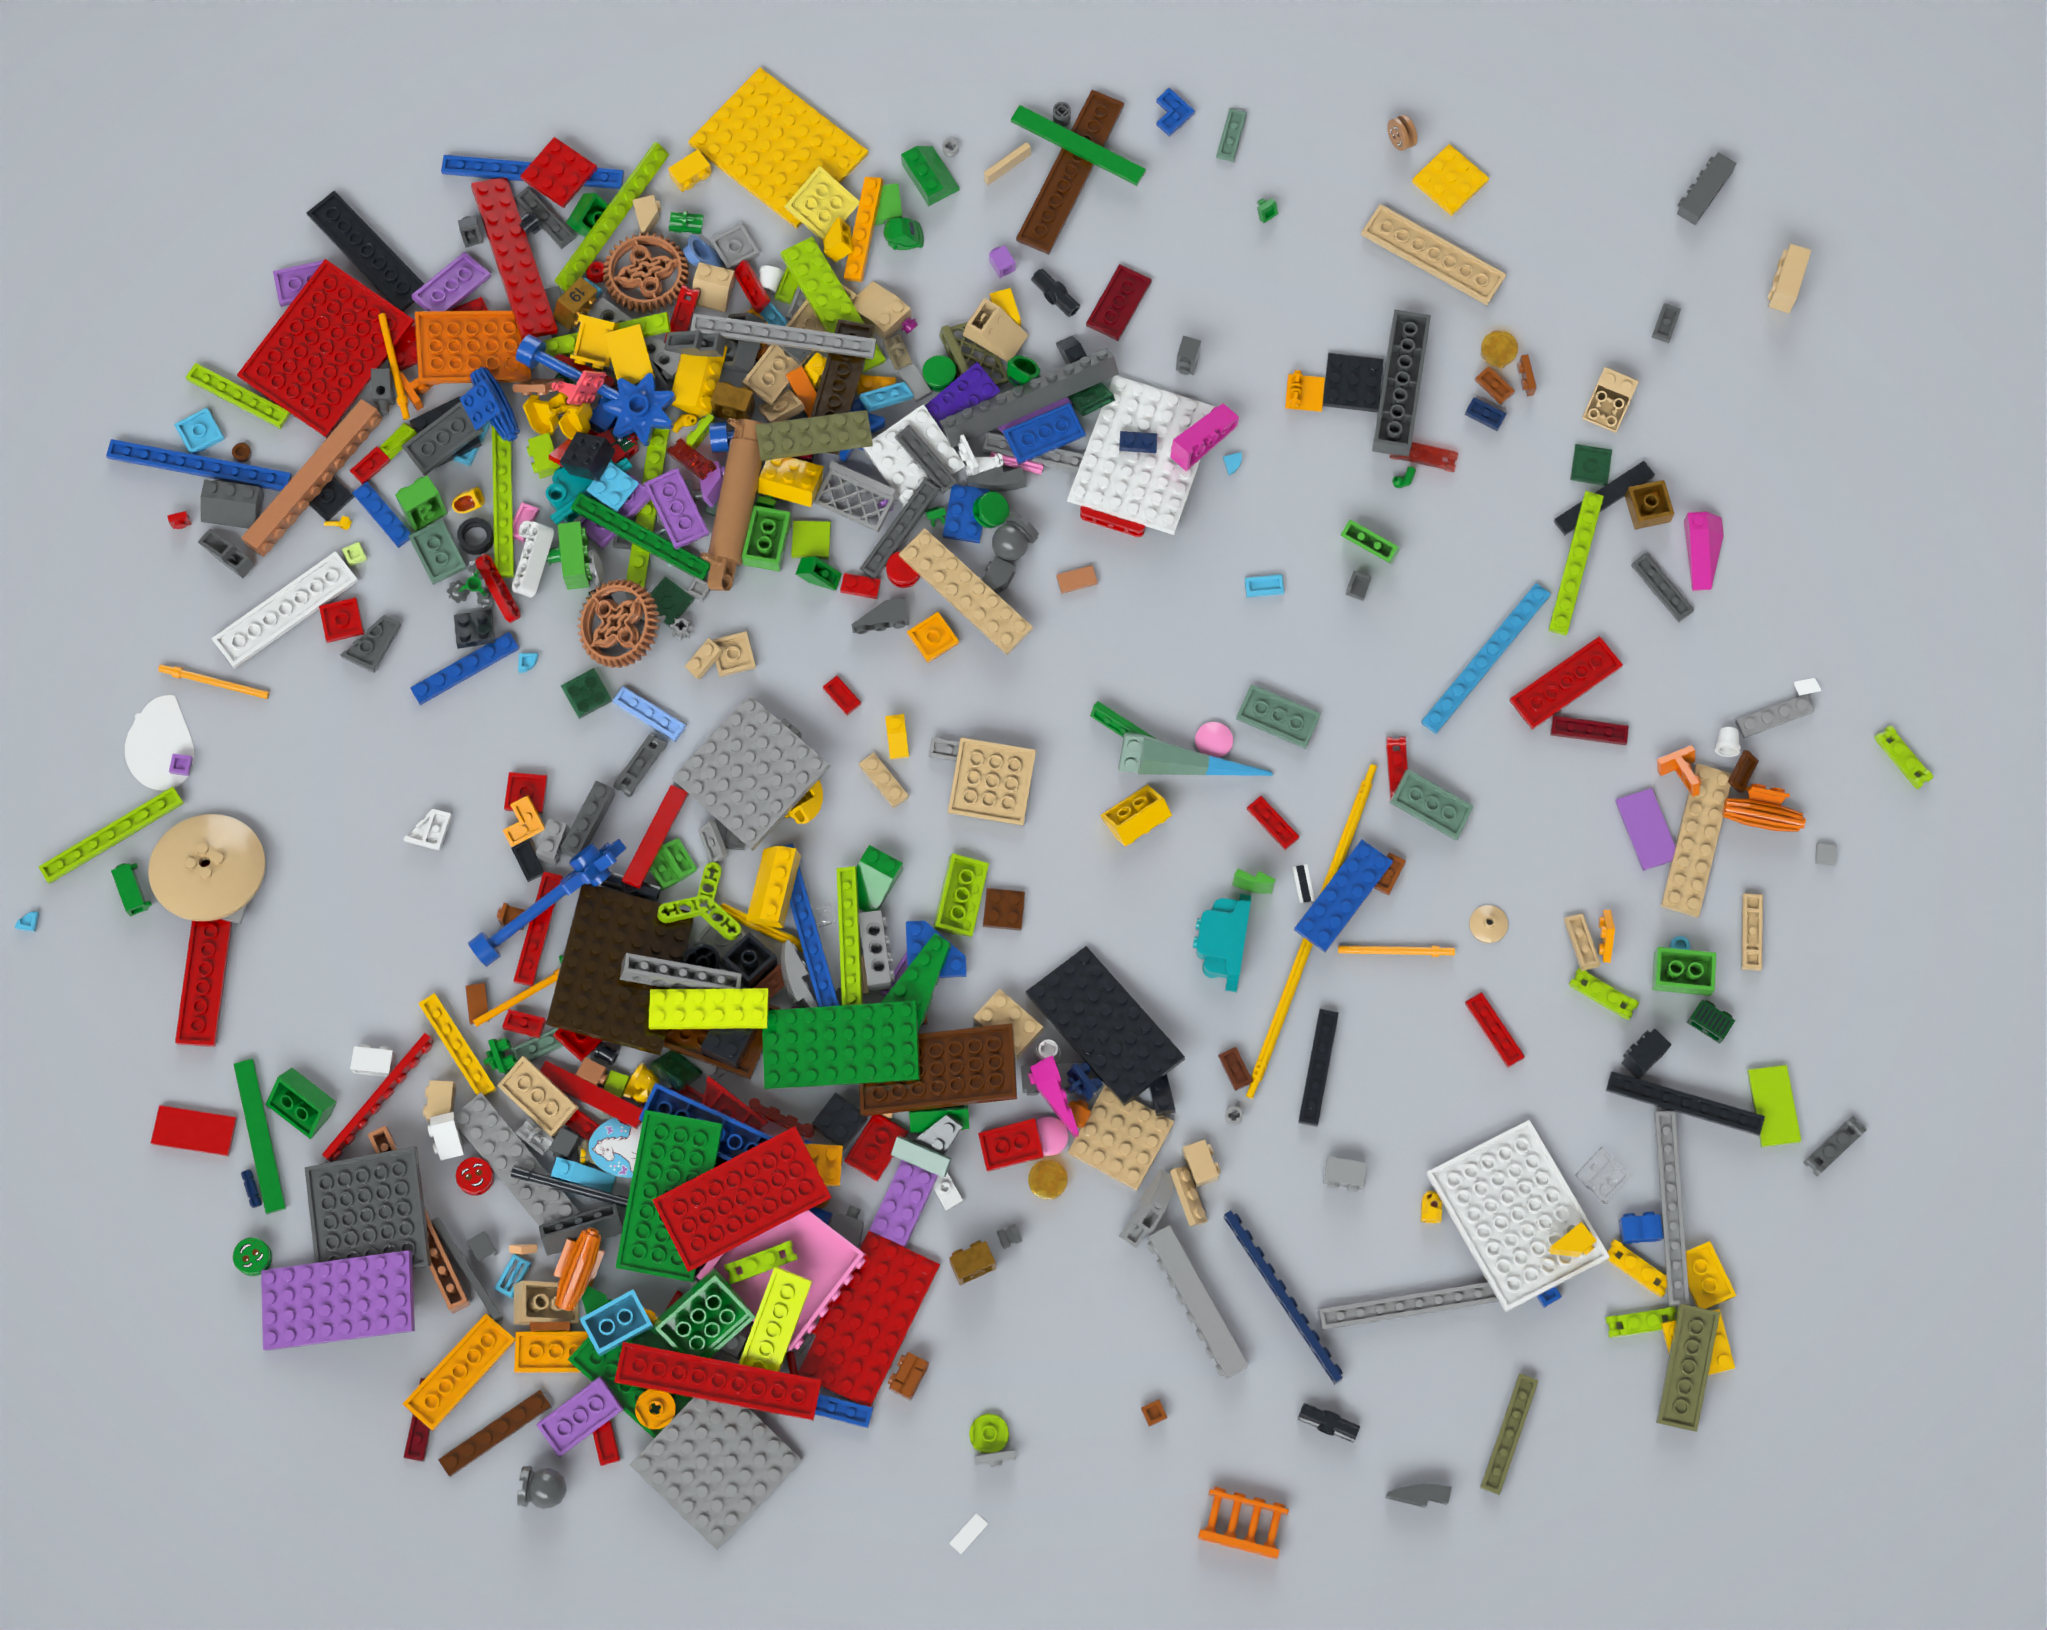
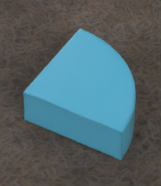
(1232, 462)
(527, 661)
(28, 922)

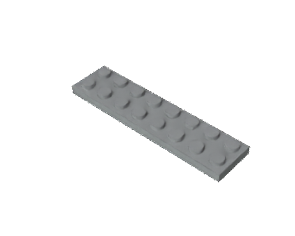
(504, 1150)

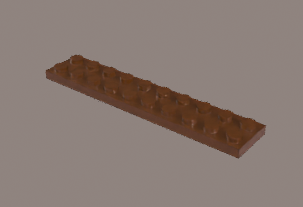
(1068, 175)

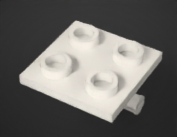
(976, 465)

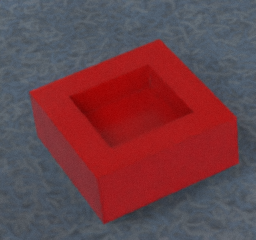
(179, 520)

